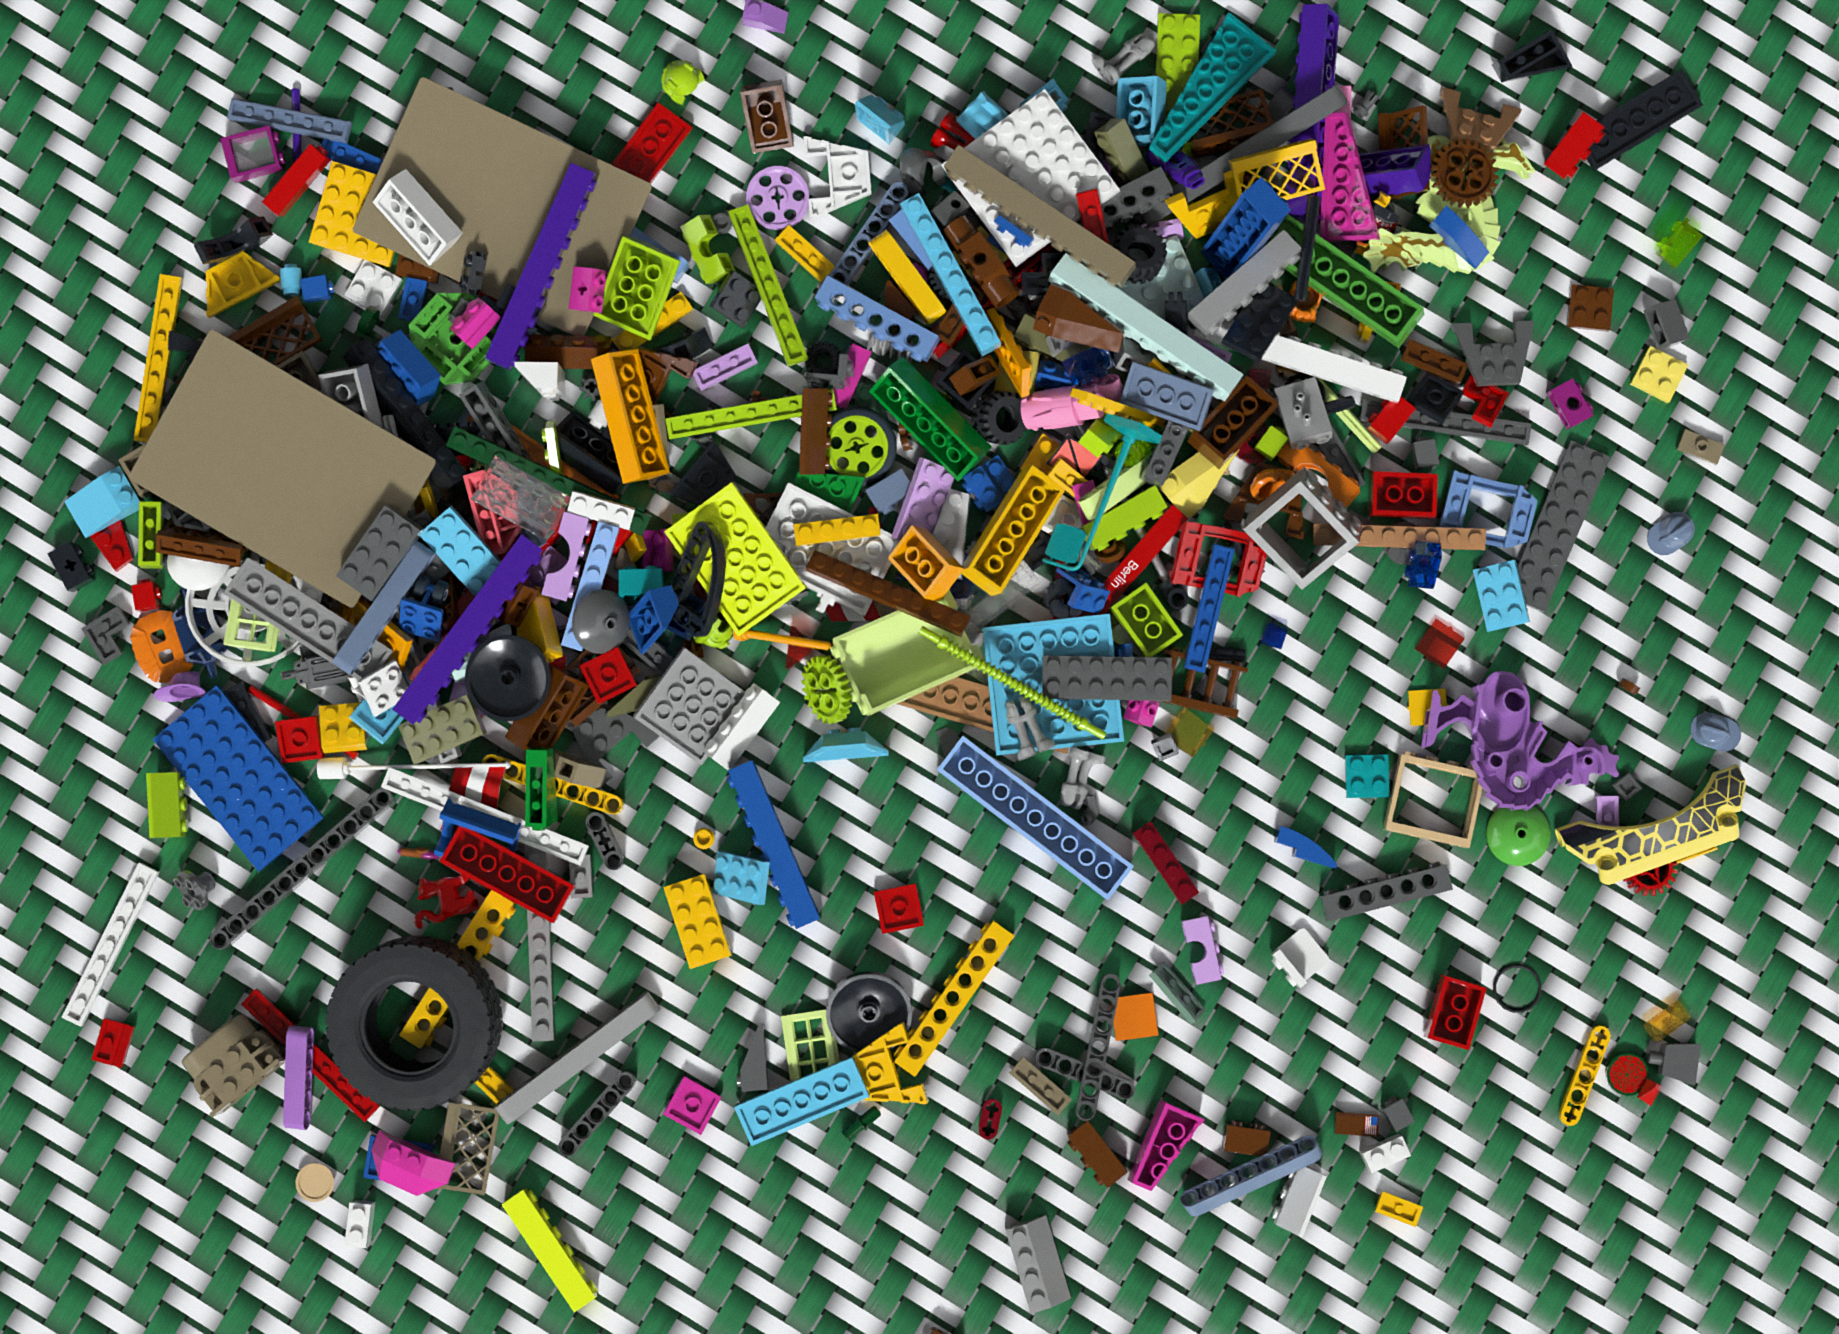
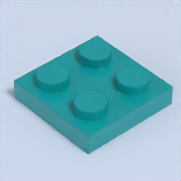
(1367, 776)

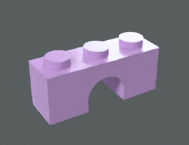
(1208, 968)

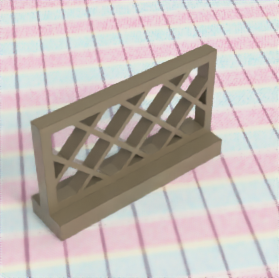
(449, 1139)

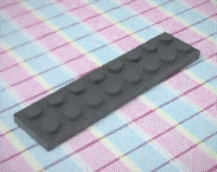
(1559, 523)

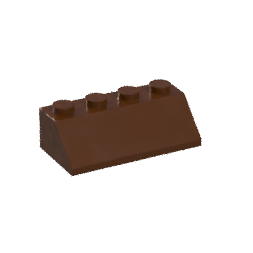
(814, 430)
(548, 722)

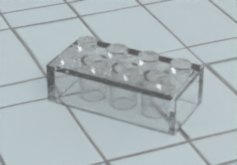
(521, 498)

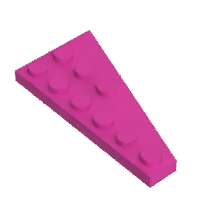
(1346, 200)

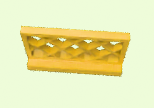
(1278, 155)

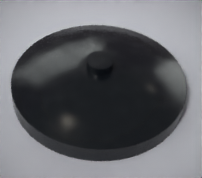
(508, 677)
(866, 1008)

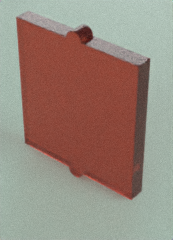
(1439, 643)

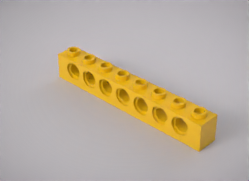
(412, 1031)
(914, 1063)

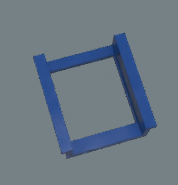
(477, 821)

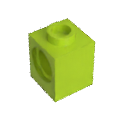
(1271, 442)

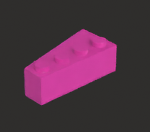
(1162, 1144)

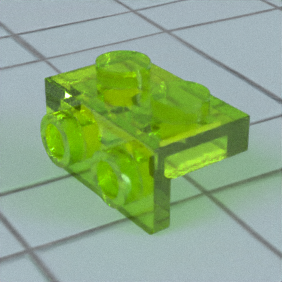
(1678, 244)

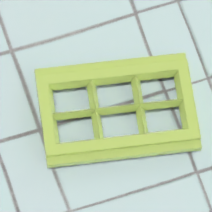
(232, 631)
(791, 1042)

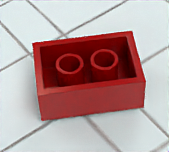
(1403, 495)
(1455, 1012)

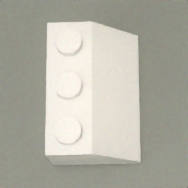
(545, 377)
(1299, 1200)

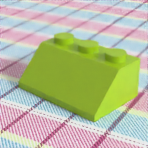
(166, 805)

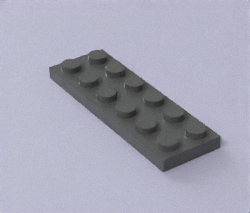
(1107, 678)

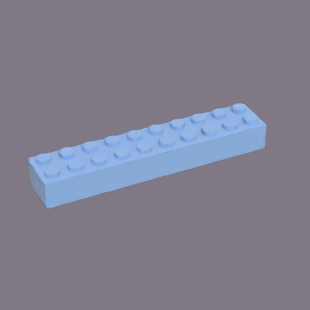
(1035, 818)

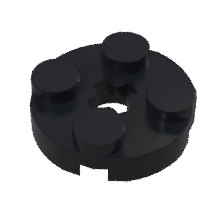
(1053, 599)

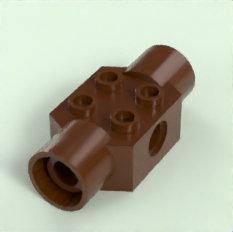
(972, 248)

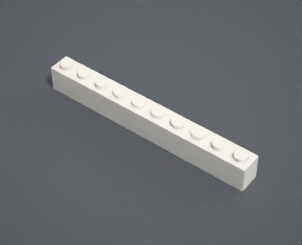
(1326, 365)

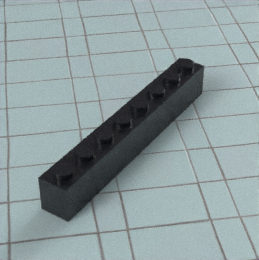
(408, 417)

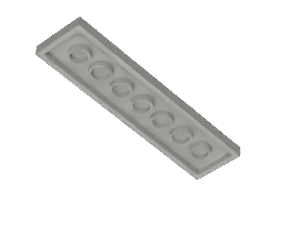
(298, 615)

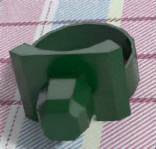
(366, 325)

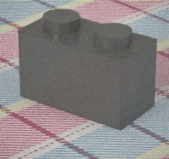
(1666, 324)

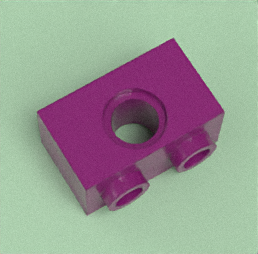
(1569, 416)

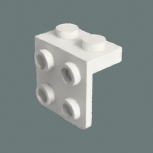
(1299, 957)

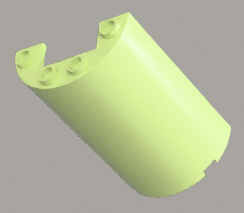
(895, 662)

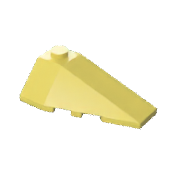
(1192, 483)

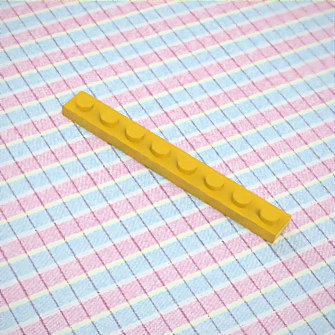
(157, 357)

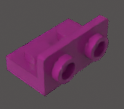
(658, 551)

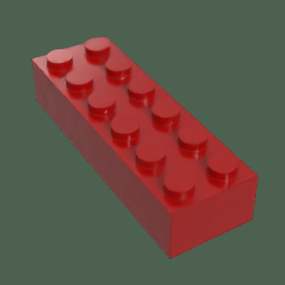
(507, 873)

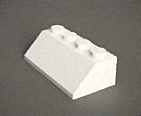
(417, 216)

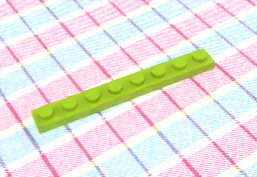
(768, 285)
(737, 416)

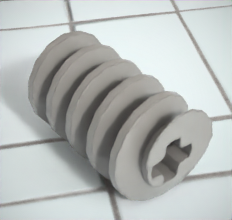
(886, 347)

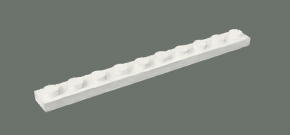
(436, 797)

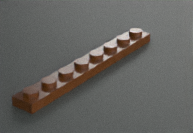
(888, 593)

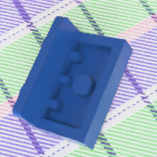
(1052, 375)

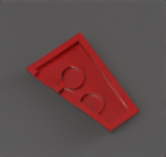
(114, 545)

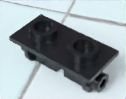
(470, 279)

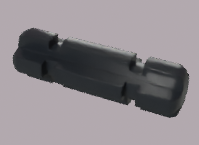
(1227, 654)

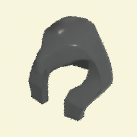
(913, 165)

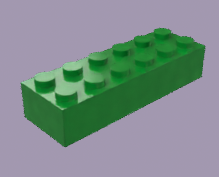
(930, 418)

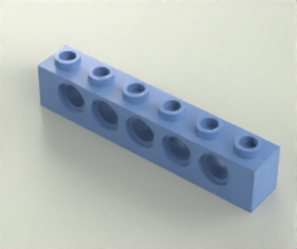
(832, 288)

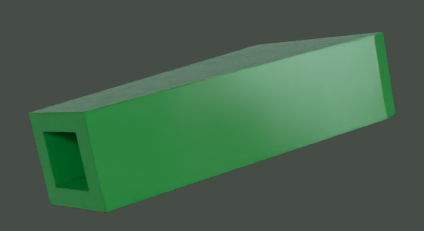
(540, 789)

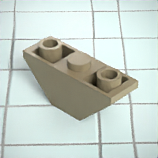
(577, 770)

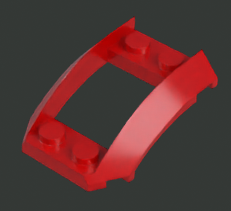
(1189, 550)

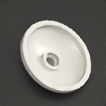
(194, 573)

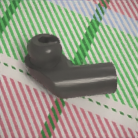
(1091, 811)

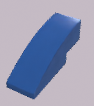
(1459, 237)
(1303, 847)

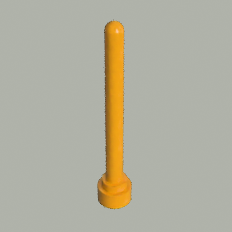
(786, 639)

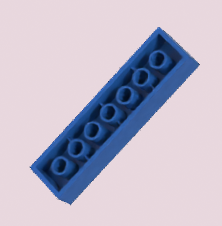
(1245, 228)
(774, 844)

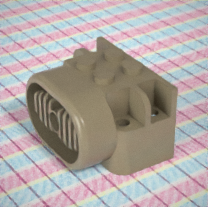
(232, 1063)

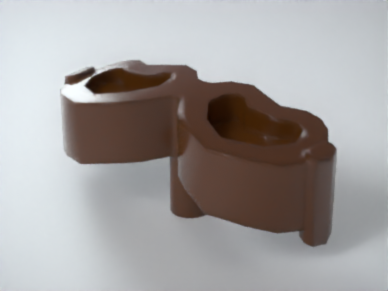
(903, 438)

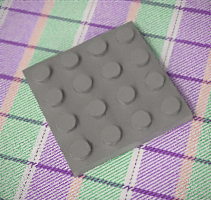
(689, 704)

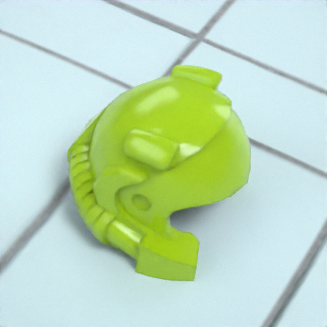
(680, 79)
(719, 635)

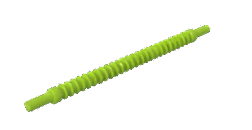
(1081, 722)

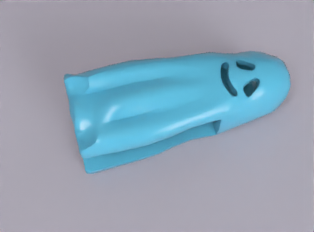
(981, 115)

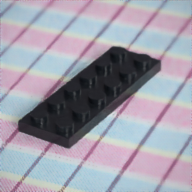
(1643, 118)

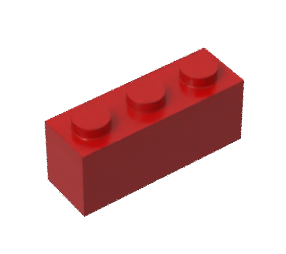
(1575, 146)

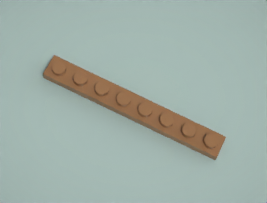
(1406, 536)

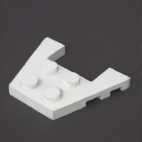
(847, 175)

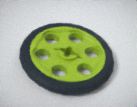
(885, 438)

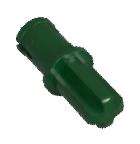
(861, 1123)

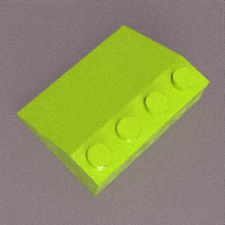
(638, 286)

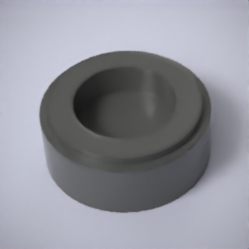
(722, 223)

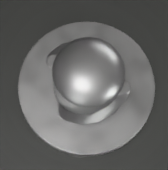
(194, 888)

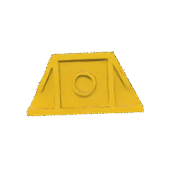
(235, 282)

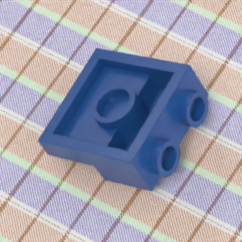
(989, 484)

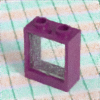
(252, 154)

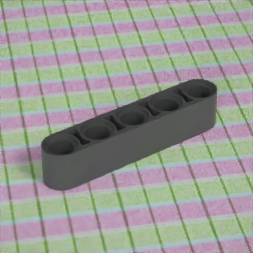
(1076, 1065)
(588, 1119)

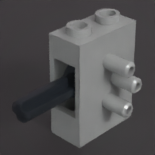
(1306, 414)

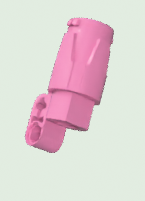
(1057, 409)

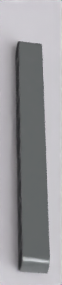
(1267, 139)
(293, 873)

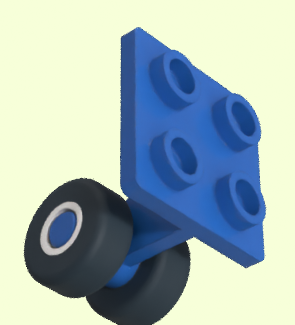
(421, 617)

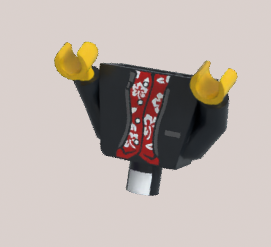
(1384, 217)

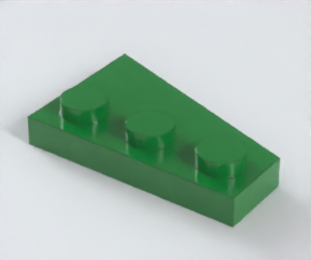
(832, 488)

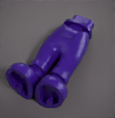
(1184, 172)

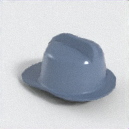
(1670, 533)
(1715, 731)

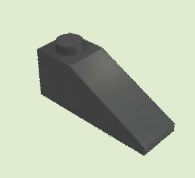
(754, 1072)

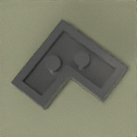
(101, 633)

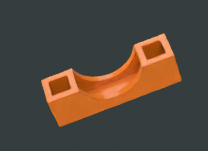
(1343, 488)

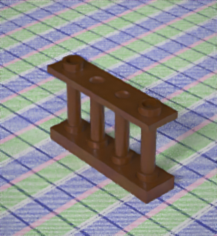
(1206, 703)

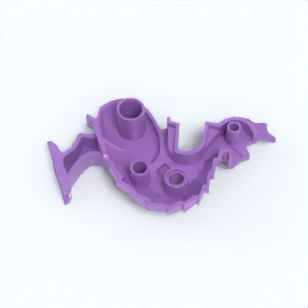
(1507, 742)

